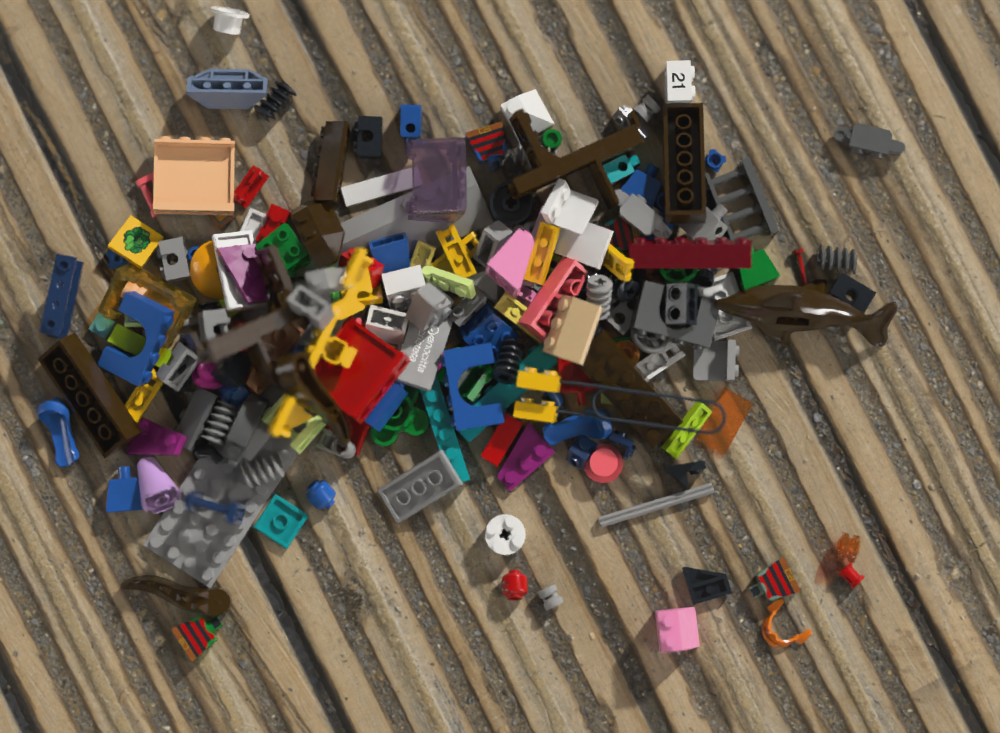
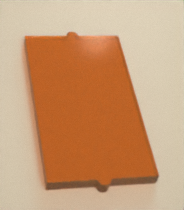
(736, 411)

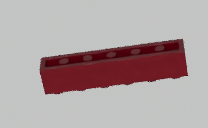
(691, 253)

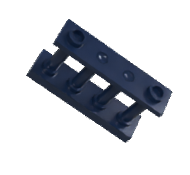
(61, 296)
(234, 512)

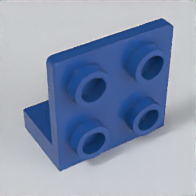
(487, 328)

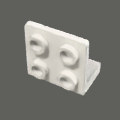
(568, 208)

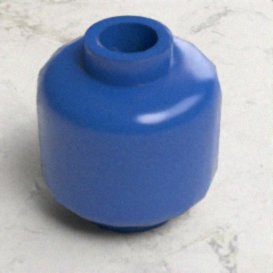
(320, 494)

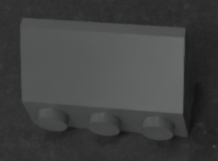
(196, 416)

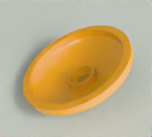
(204, 271)

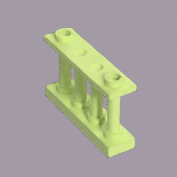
(299, 440)

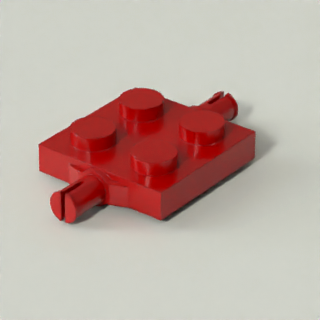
(572, 372)

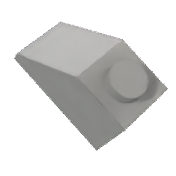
(325, 281)

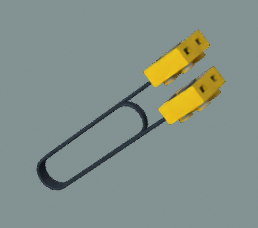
(548, 412)

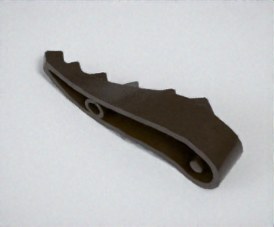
(302, 384)
(202, 601)

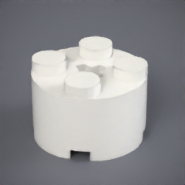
(510, 524)

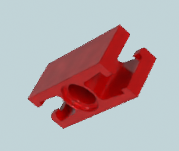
(501, 440)

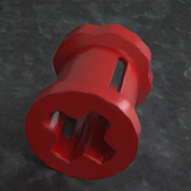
(851, 575)

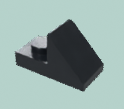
(679, 471)

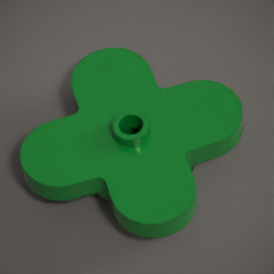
(409, 419)

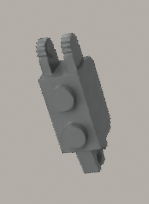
(869, 140)

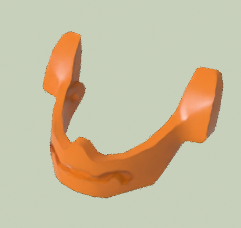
(771, 637)

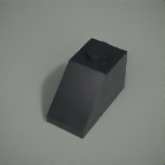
(232, 370)

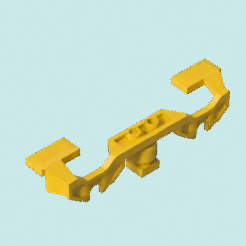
(329, 348)

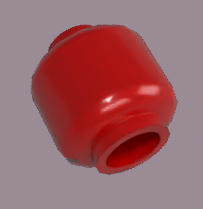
(514, 585)

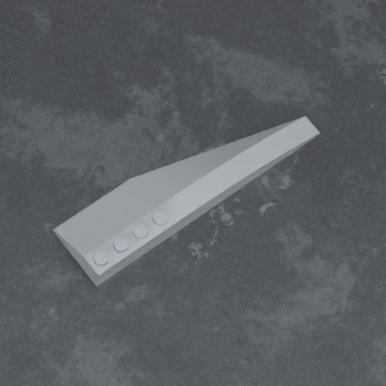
(392, 220)

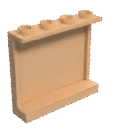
(193, 176)

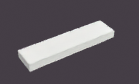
(378, 187)

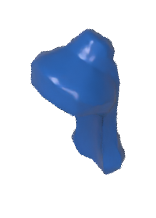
(57, 419)
(578, 425)

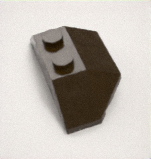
(319, 231)

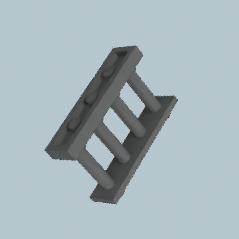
(752, 188)

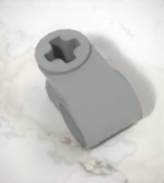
(328, 443)

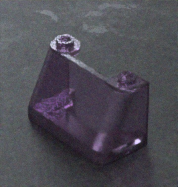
(437, 179)

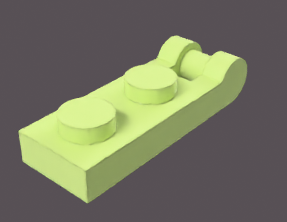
(449, 282)

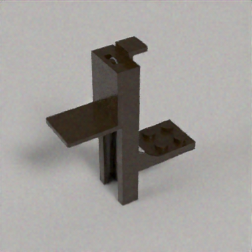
(549, 168)
(248, 334)

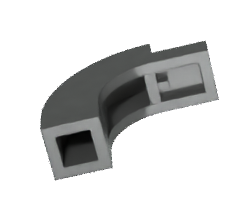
(244, 427)

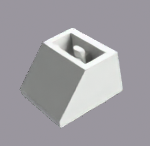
(402, 286)
(387, 324)

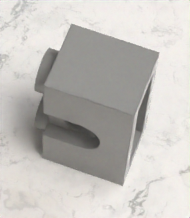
(498, 235)
(181, 269)
(302, 302)
(212, 318)
(169, 372)

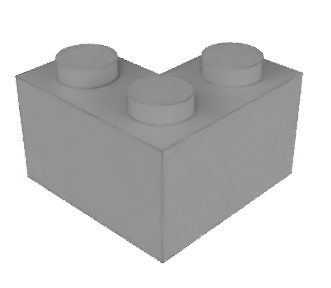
(429, 307)

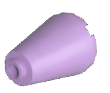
(155, 486)

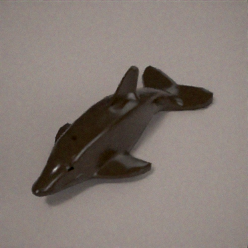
(791, 308)

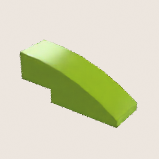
(135, 343)

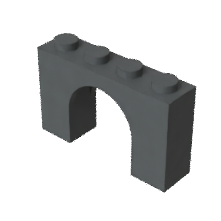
(648, 320)

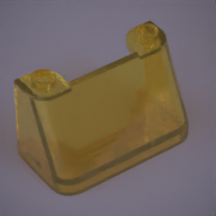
(158, 291)

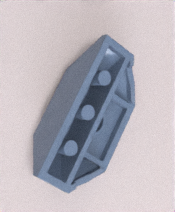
(227, 88)

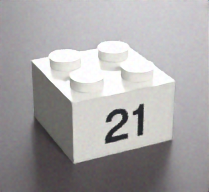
(678, 81)

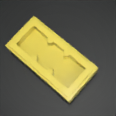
(422, 254)

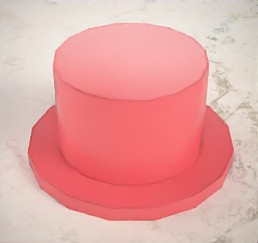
(604, 464)

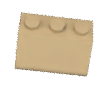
(572, 329)

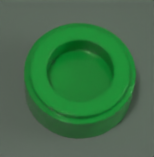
(552, 139)

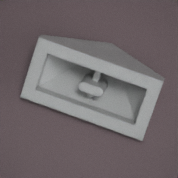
(486, 284)

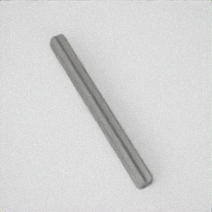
(655, 505)

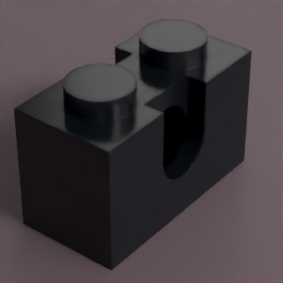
(370, 125)
(863, 294)

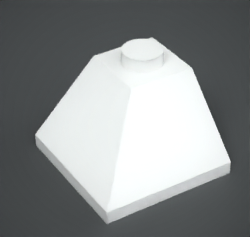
(533, 106)

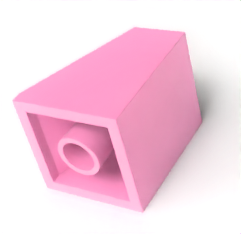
(510, 262)
(677, 629)

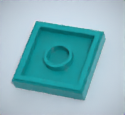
(281, 521)

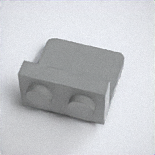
(716, 362)

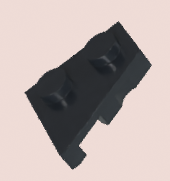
(705, 584)

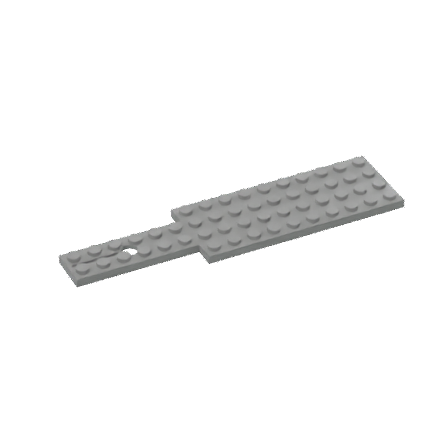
(203, 540)

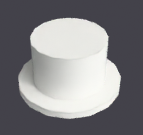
(228, 19)

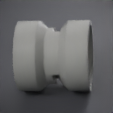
(646, 109)
(552, 601)

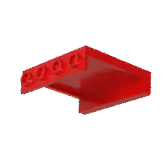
(369, 375)

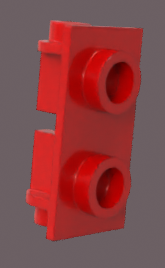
(250, 186)

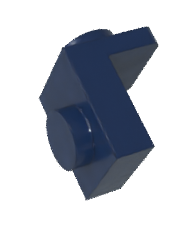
(620, 438)
(581, 451)

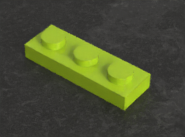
(693, 420)

